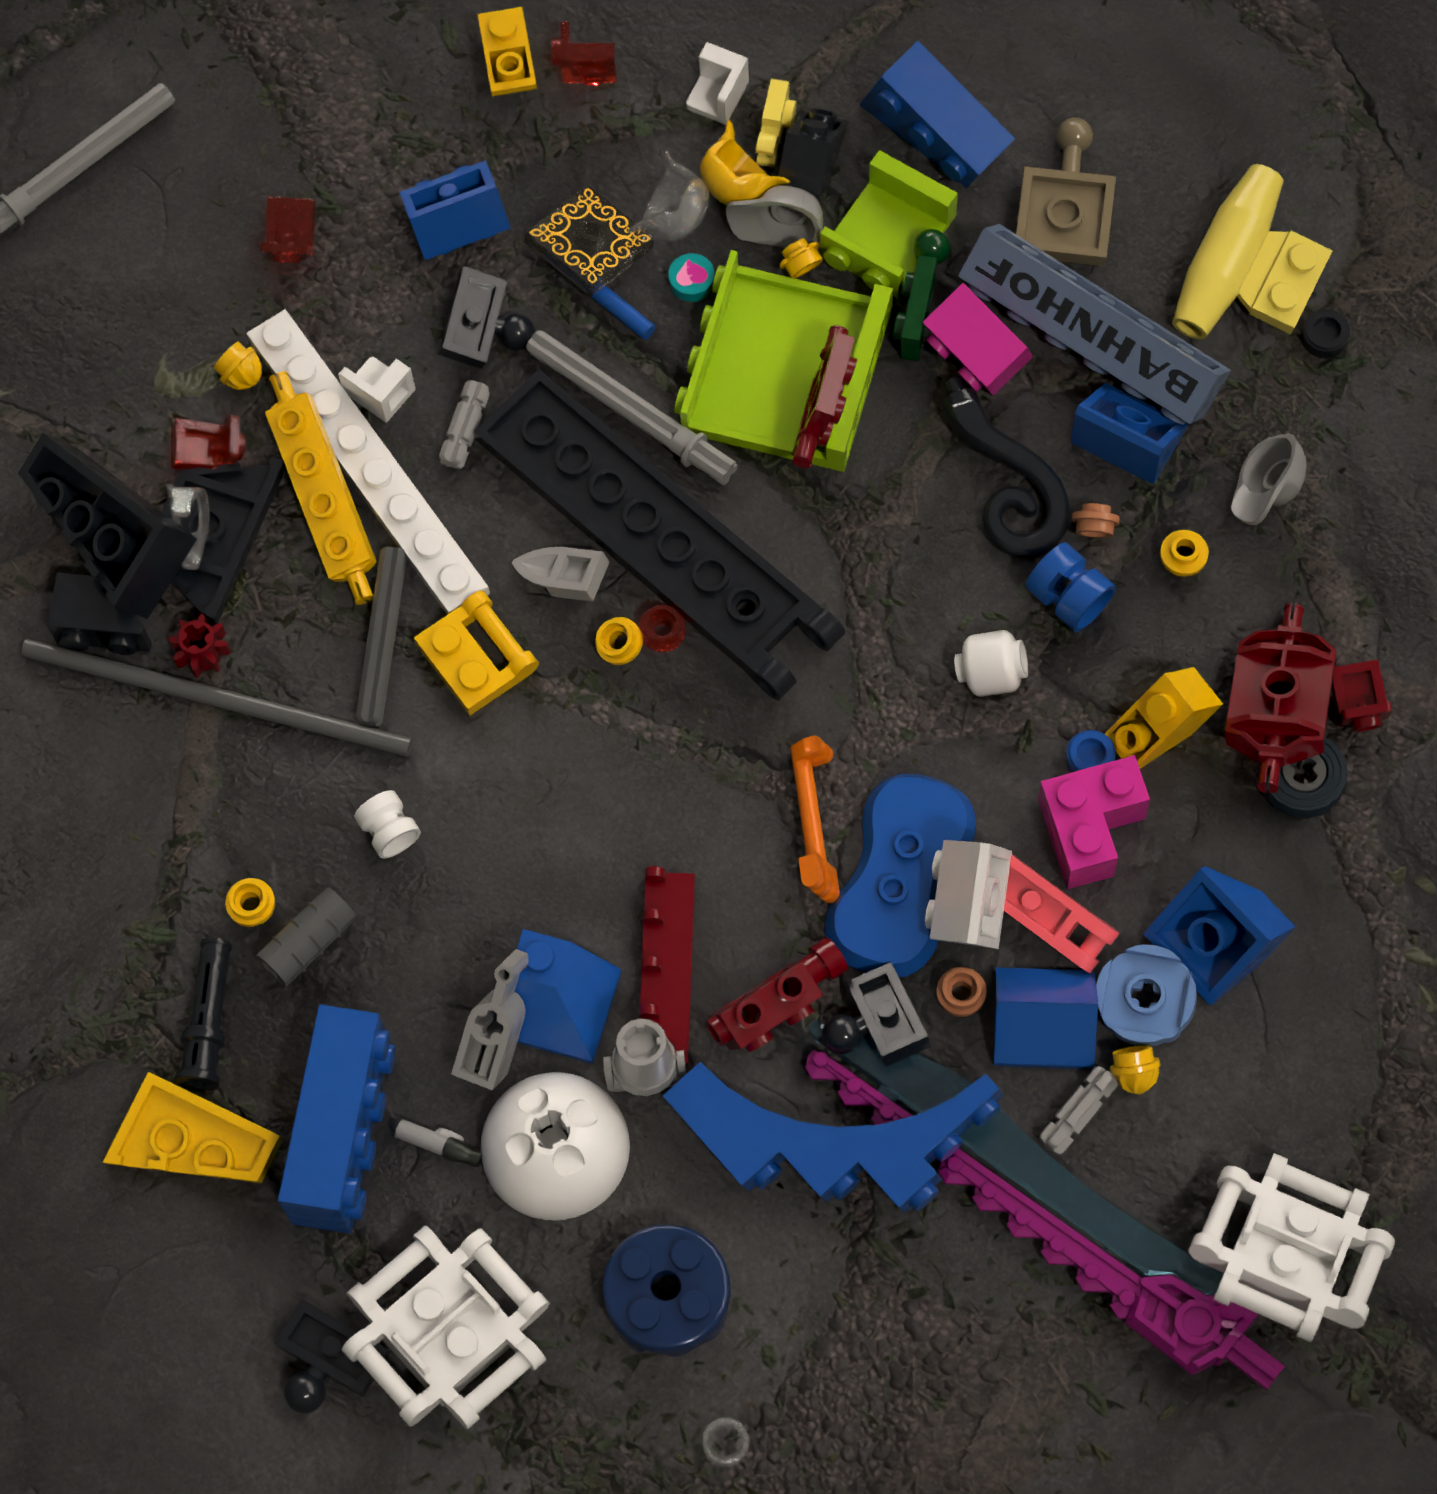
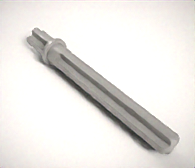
(27, 197)
(678, 438)

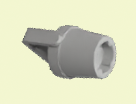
(643, 1060)

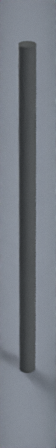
(217, 697)

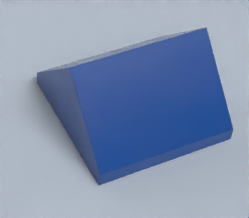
(1126, 432)
(1045, 1018)

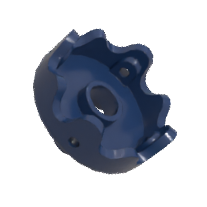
(670, 1325)

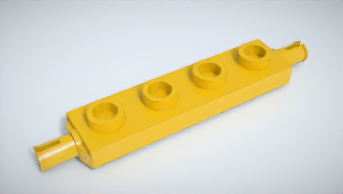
(321, 488)

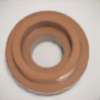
(1095, 521)
(961, 977)

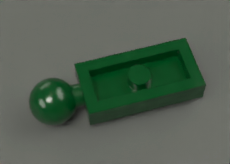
(930, 249)

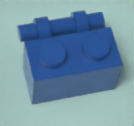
(455, 209)

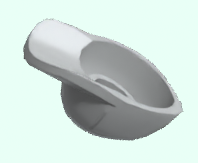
(777, 217)
(1269, 478)

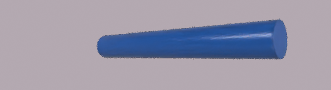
(624, 312)

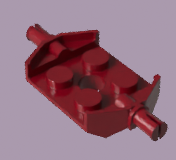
(1286, 726)

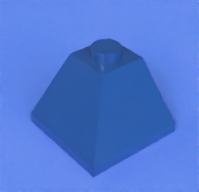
(1219, 931)
(564, 996)

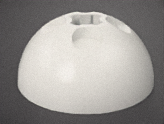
(546, 1171)

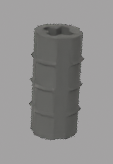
(306, 936)

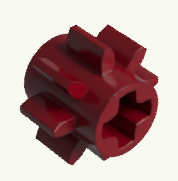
(209, 637)

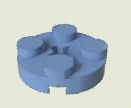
(1129, 973)

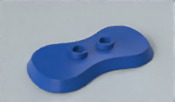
(886, 899)

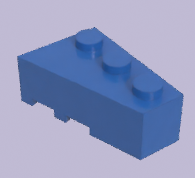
(937, 115)

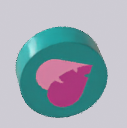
(691, 277)

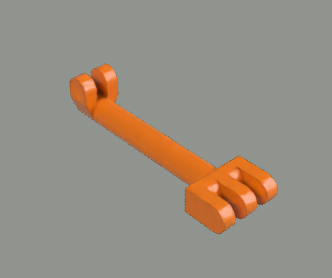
(814, 869)

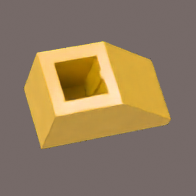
(507, 51)
(1164, 716)

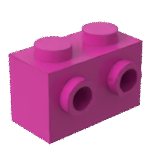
(977, 340)

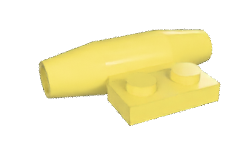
(1245, 260)

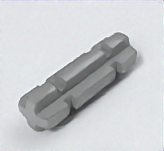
(463, 423)
(1078, 1110)

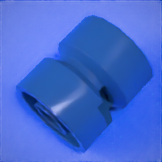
(1082, 598)

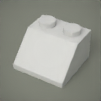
(969, 893)

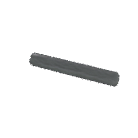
(381, 637)

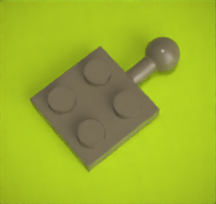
(1068, 209)

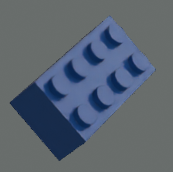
(336, 1120)

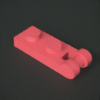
(1055, 915)

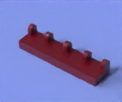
(668, 954)

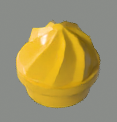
(239, 367)
(1135, 1068)

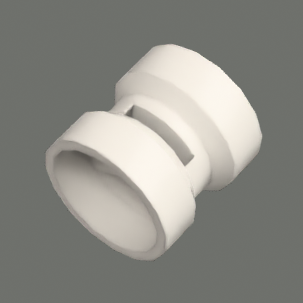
(386, 823)

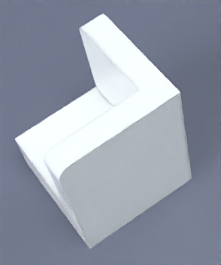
(720, 83)
(378, 386)

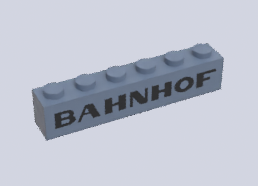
(1093, 324)

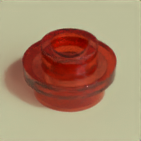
(659, 616)

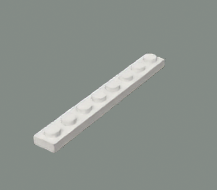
(371, 465)

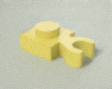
(777, 114)

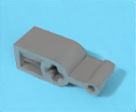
(489, 1041)

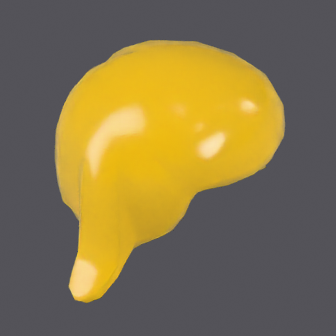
(733, 173)

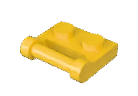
(464, 663)

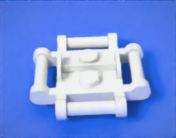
(1291, 1249)
(446, 1328)

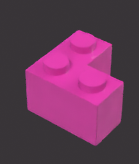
(1082, 810)

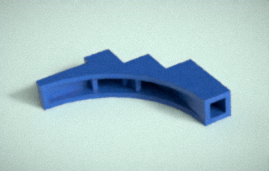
(895, 1153)

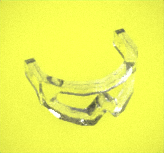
(181, 507)

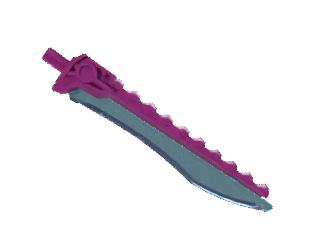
(1161, 1309)

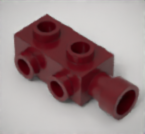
(769, 1006)

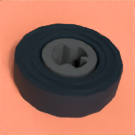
(1315, 798)

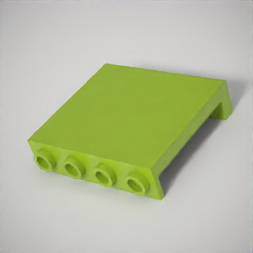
(762, 358)

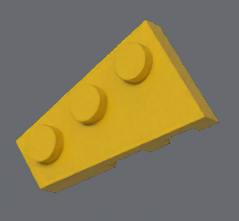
(190, 1135)

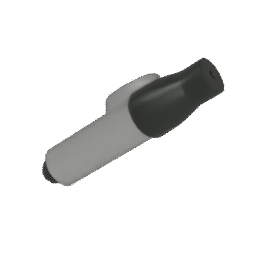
(442, 1142)

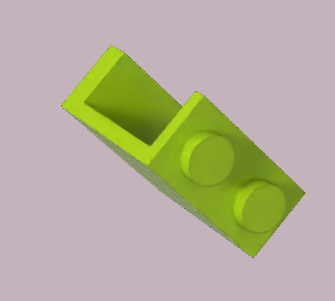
(884, 222)

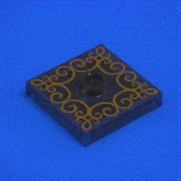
(588, 240)

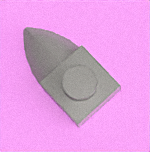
(564, 571)

